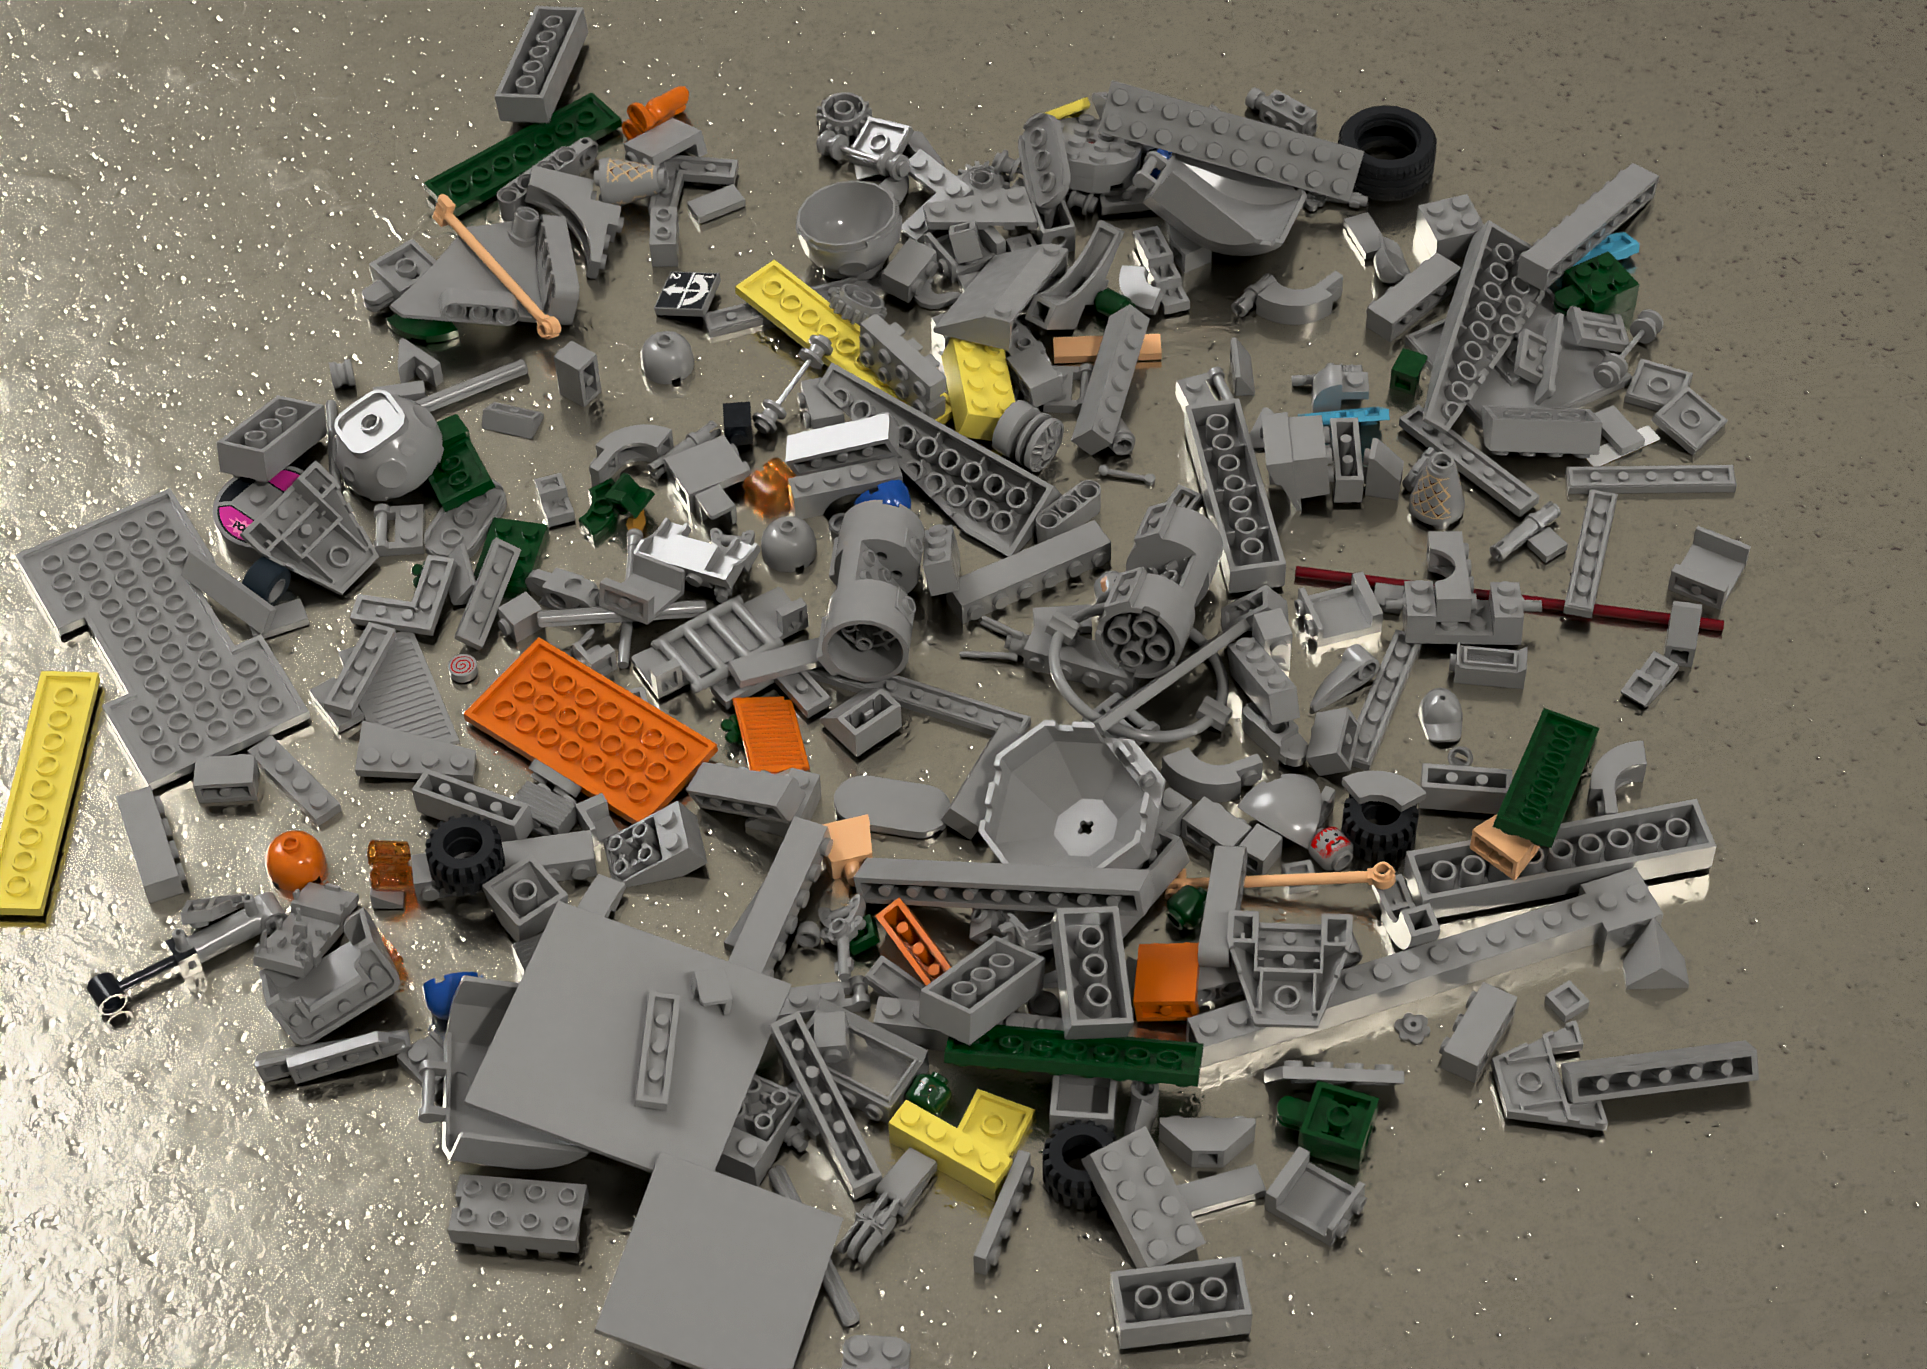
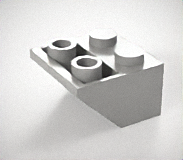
(864, 719)

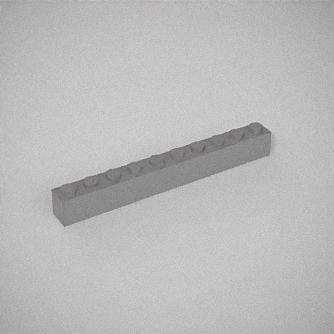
(1003, 885)

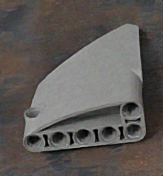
(466, 291)

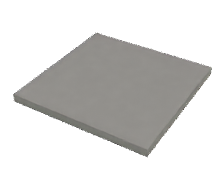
(1502, 387)
(718, 1271)

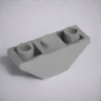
(1207, 1139)

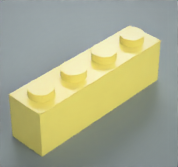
(954, 1150)

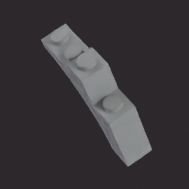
(589, 219)
(1065, 300)

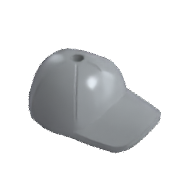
(1390, 262)
(1441, 715)

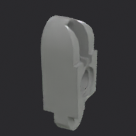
(563, 589)
(1279, 741)

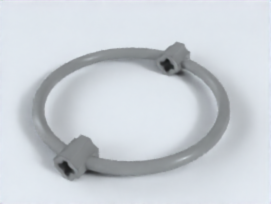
(1210, 713)

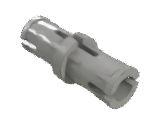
(1249, 298)

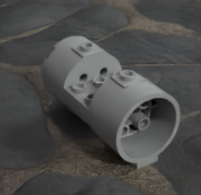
(1156, 596)
(869, 612)

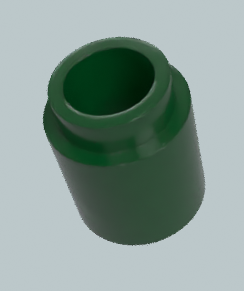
(1110, 302)

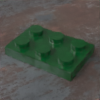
(460, 475)
(524, 535)

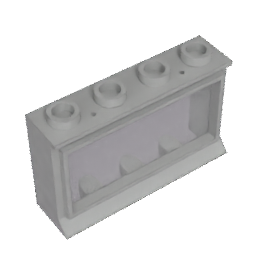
(878, 1066)

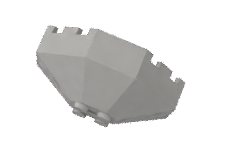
(1068, 778)

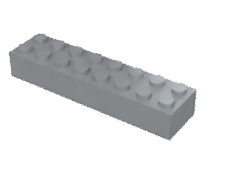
(1234, 495)

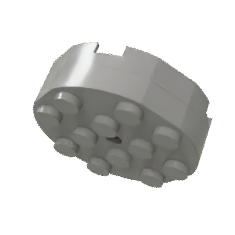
(1098, 158)

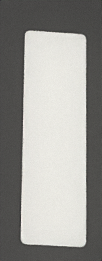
(1608, 453)

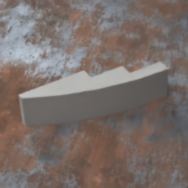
(1162, 271)

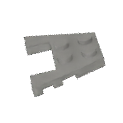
(1532, 1085)

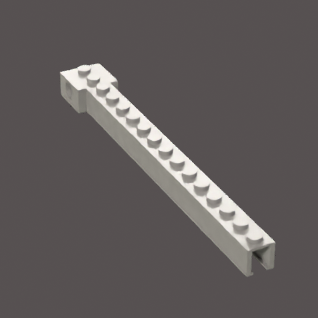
(1605, 912)

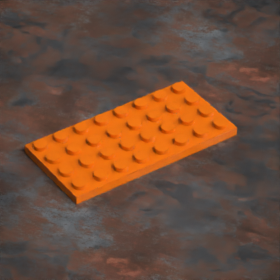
(590, 731)

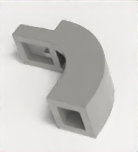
(1404, 921)

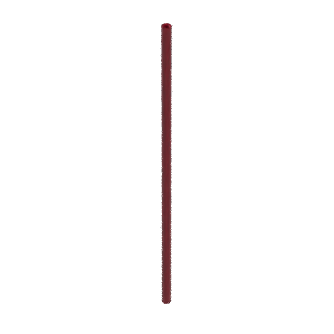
(1547, 603)

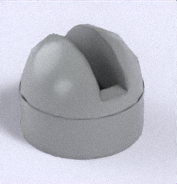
(1453, 760)
(808, 934)

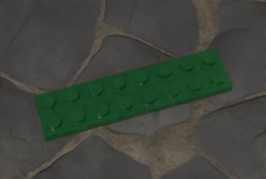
(498, 165)
(1546, 778)
(1049, 1052)

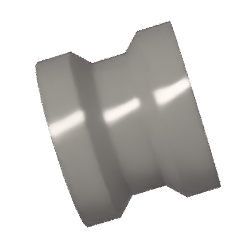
(342, 373)

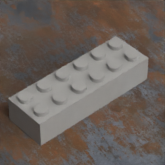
(541, 64)

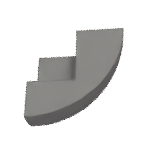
(1286, 806)

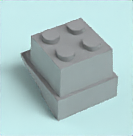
(1298, 455)

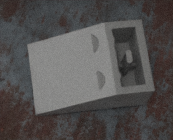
(656, 847)
(758, 1131)

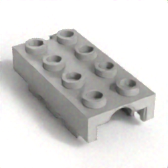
(902, 366)
(518, 1214)

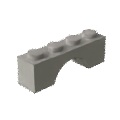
(816, 491)
(1449, 557)

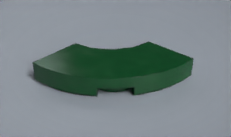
(422, 329)
(601, 514)

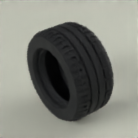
(1397, 129)

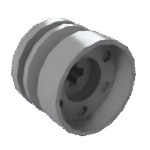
(1027, 435)

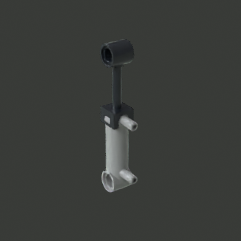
(191, 951)

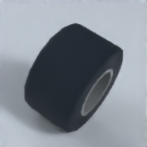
(267, 579)

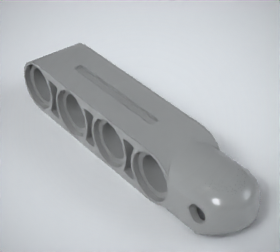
(565, 160)

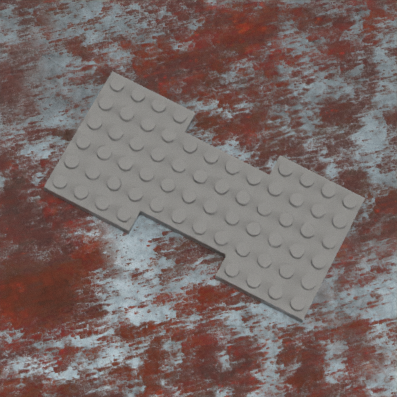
(180, 669)

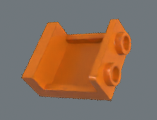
(1166, 982)

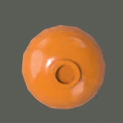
(295, 860)

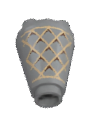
(628, 181)
(1438, 493)

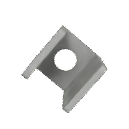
(1066, 229)

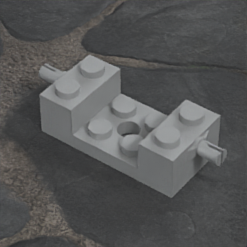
(1494, 621)

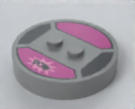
(241, 503)

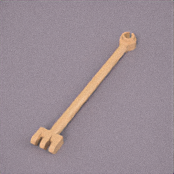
(443, 215)
(1371, 876)

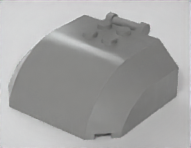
(1219, 205)
(468, 1132)

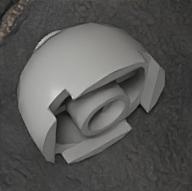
(666, 357)
(788, 544)

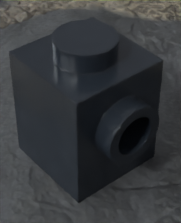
(738, 423)

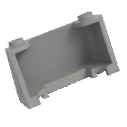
(336, 990)

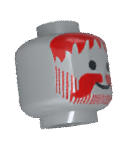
(1331, 849)

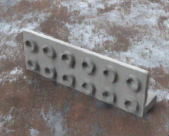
(771, 610)

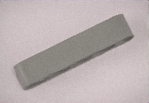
(1223, 894)

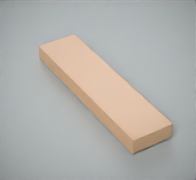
(1087, 347)

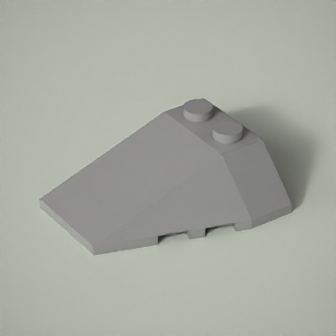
(314, 532)
(1288, 966)

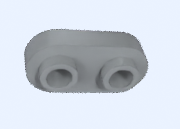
(545, 774)

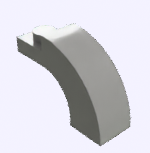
(1299, 305)
(629, 445)
(1614, 769)
(1215, 782)

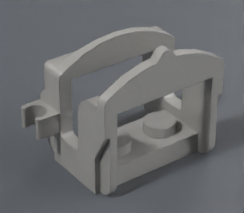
(1032, 936)

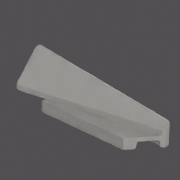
(330, 1057)

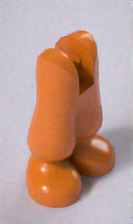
(655, 113)

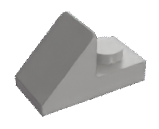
(415, 362)

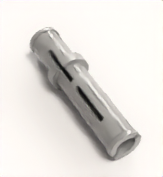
(692, 440)
(1533, 524)

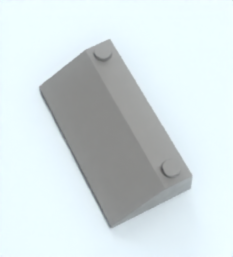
(1000, 294)

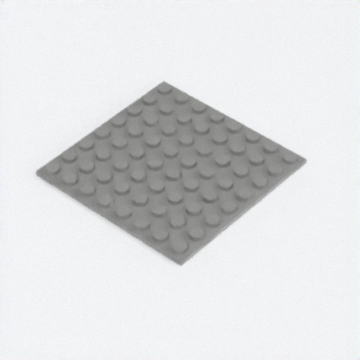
(576, 1040)

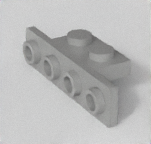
(1538, 357)

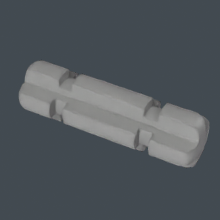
(1414, 474)

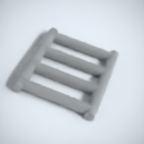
(712, 617)

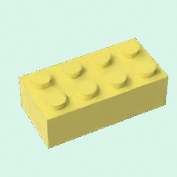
(976, 386)

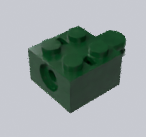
(1597, 287)
(1332, 1124)

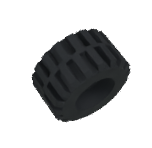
(462, 836)
(1375, 840)
(1064, 1146)

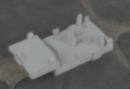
(307, 931)

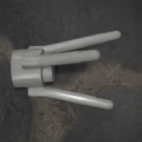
(1014, 642)

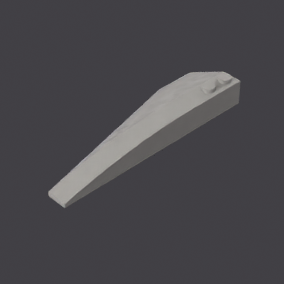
(1480, 323)
(967, 481)

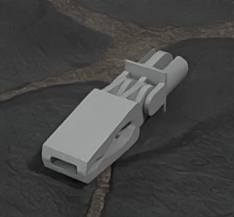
(895, 1196)

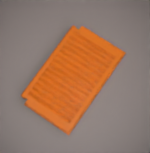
(770, 734)

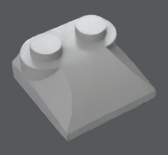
(876, 1353)

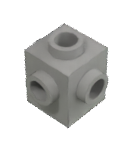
(985, 924)

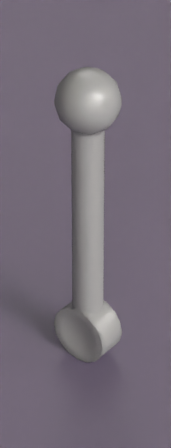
(1149, 479)

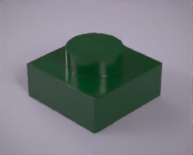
(866, 937)

